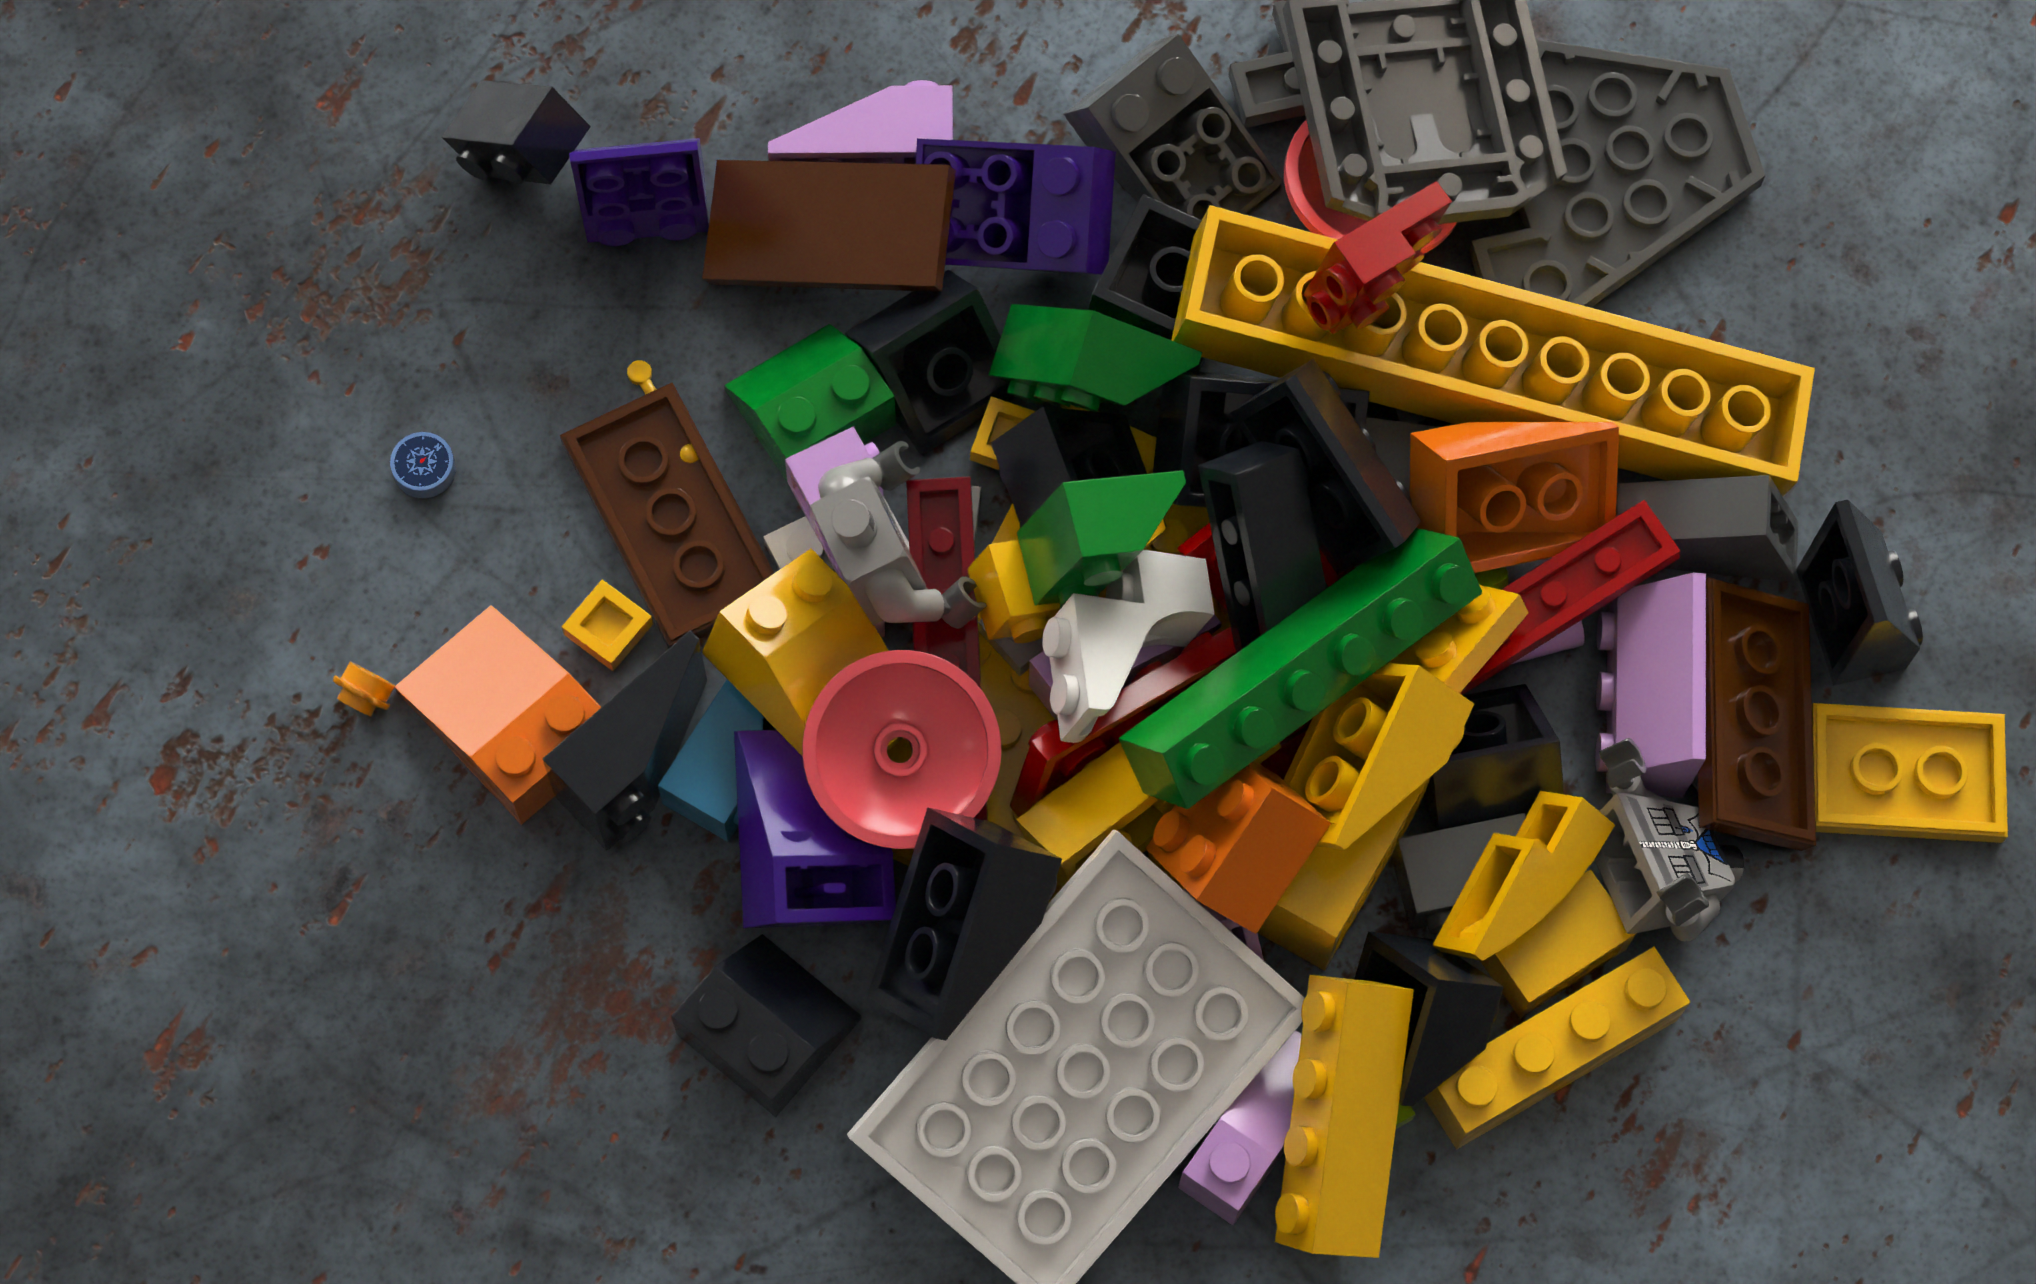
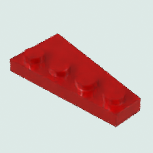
(1056, 761)

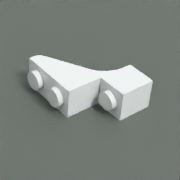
(1098, 638)

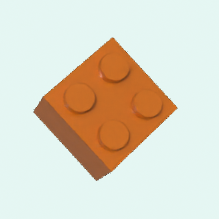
(1240, 844)

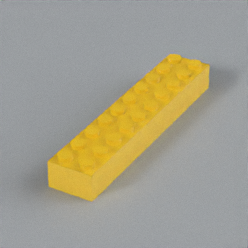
(1498, 355)

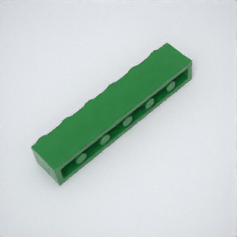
(1299, 667)

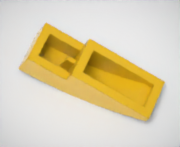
(1524, 875)

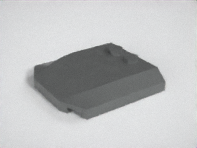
(1424, 98)

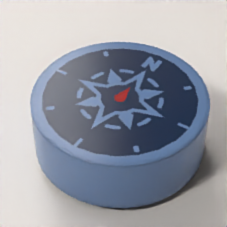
(423, 465)

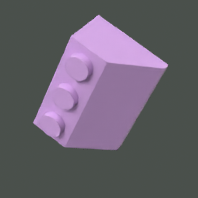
(1656, 679)

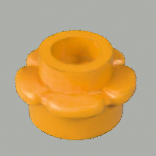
(363, 689)

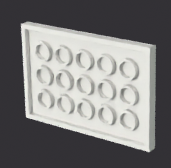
(1082, 1070)

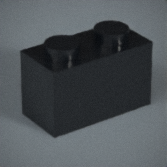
(515, 132)

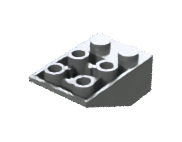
(1174, 134)

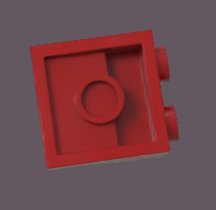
(1370, 261)

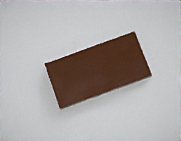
(829, 225)
(667, 515)
(1758, 718)

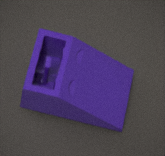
(641, 191)
(1027, 204)
(792, 855)

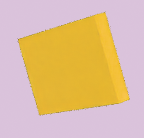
(1910, 772)

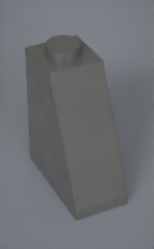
(1723, 524)

